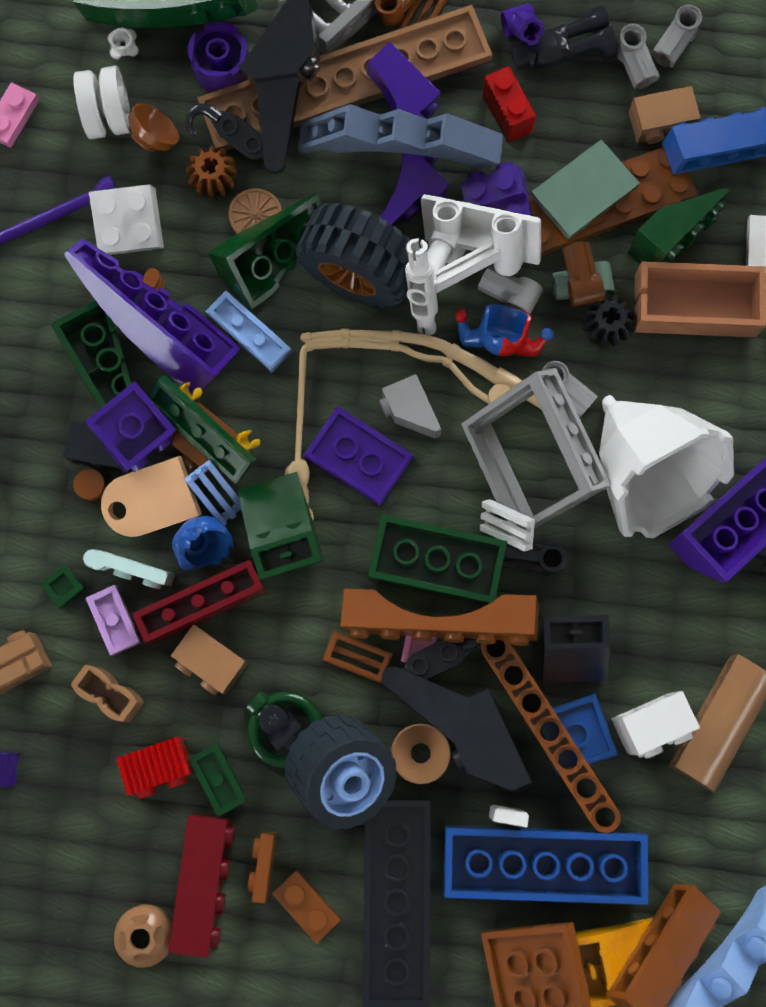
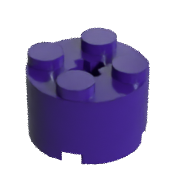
(217, 56)

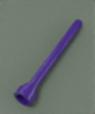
(53, 213)

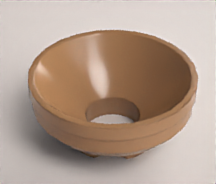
(421, 772)
(158, 926)

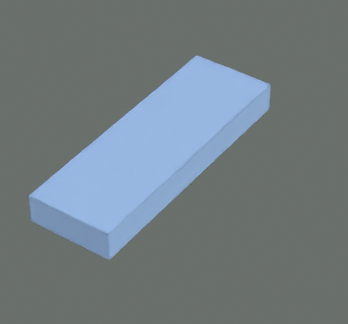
(248, 331)

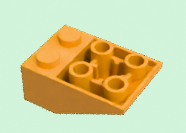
(605, 954)

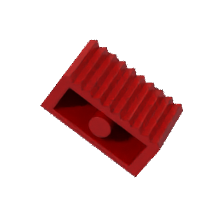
(508, 104)
(155, 766)

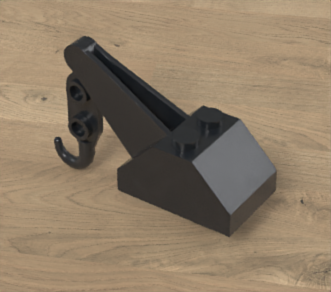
(277, 67)
(471, 723)

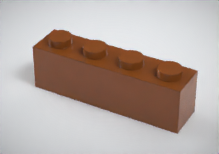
(665, 949)

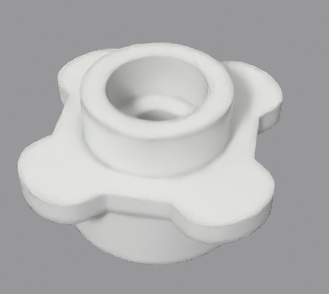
(121, 36)

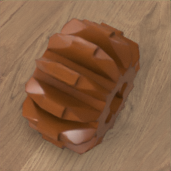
(211, 161)

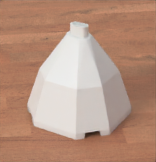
(660, 464)

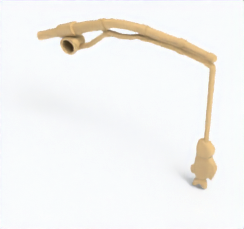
(390, 341)

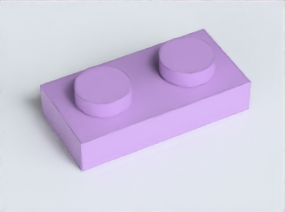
(113, 620)

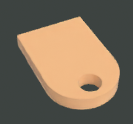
(152, 499)

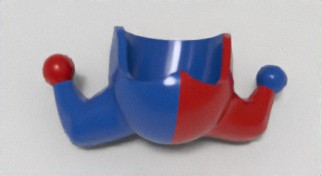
(502, 332)

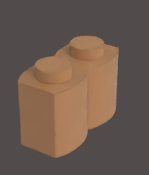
(102, 688)

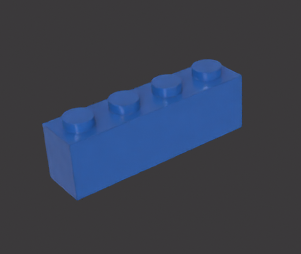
(716, 141)

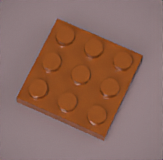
(536, 966)

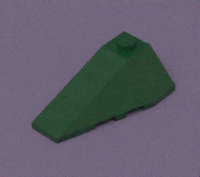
(263, 253)

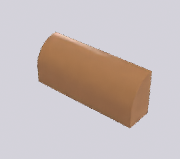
(722, 723)

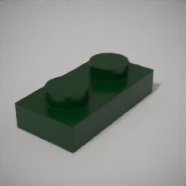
(218, 779)

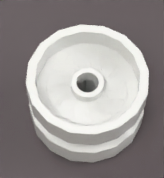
(102, 102)

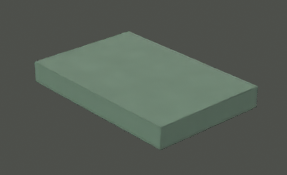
(584, 189)

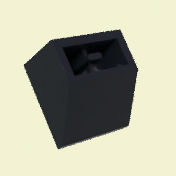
(574, 648)

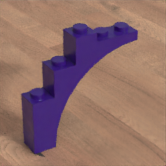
(412, 92)

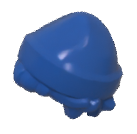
(201, 543)

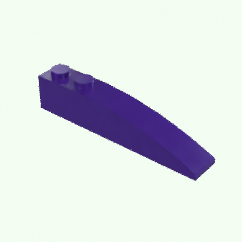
(166, 332)
(728, 531)

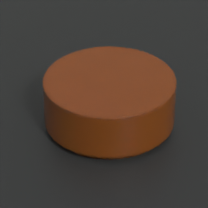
(89, 484)

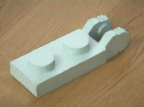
(127, 568)

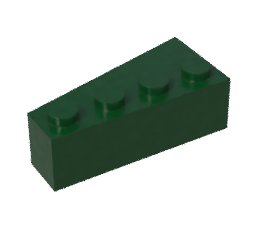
(94, 351)

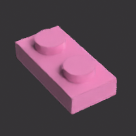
(15, 110)

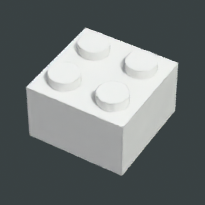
(126, 219)
(655, 724)

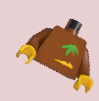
(190, 454)

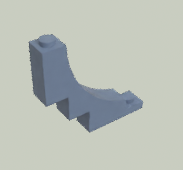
(401, 132)

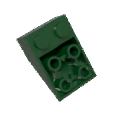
(676, 228)
(279, 526)

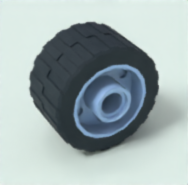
(340, 771)

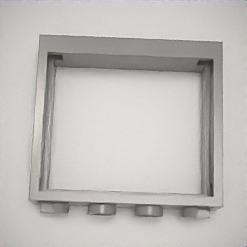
(567, 431)

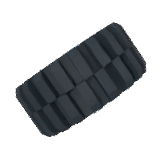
(355, 255)

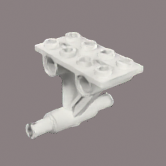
(460, 226)

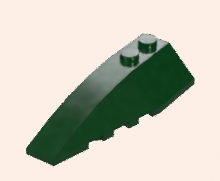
(162, 12)

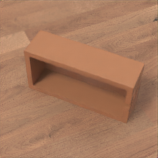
(700, 299)

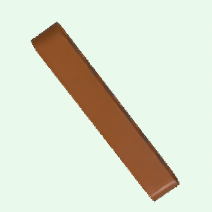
(553, 748)

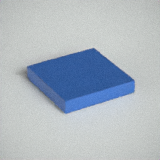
(587, 728)

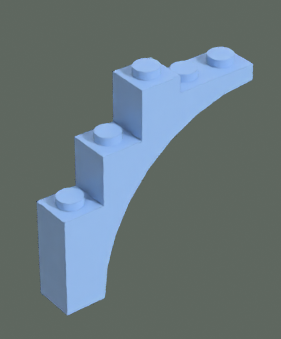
(733, 964)

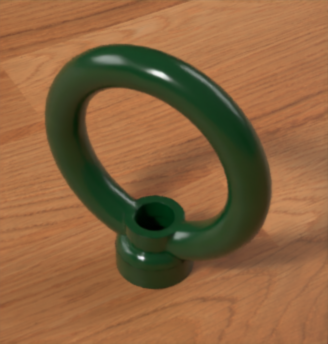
(253, 729)

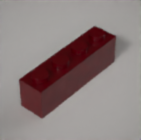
(199, 603)
(200, 885)

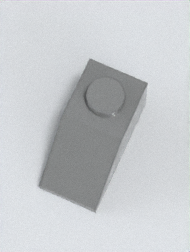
(410, 407)

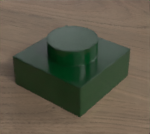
(63, 586)

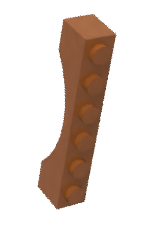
(504, 619)

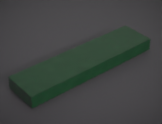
(201, 430)

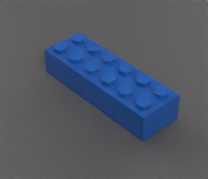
(545, 864)

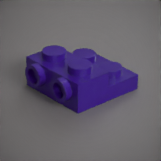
(500, 189)
(131, 428)

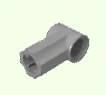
(677, 36)
(636, 58)
(512, 291)
(578, 393)

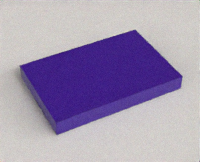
(358, 456)

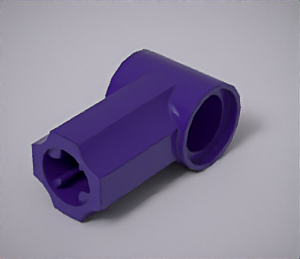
(522, 23)

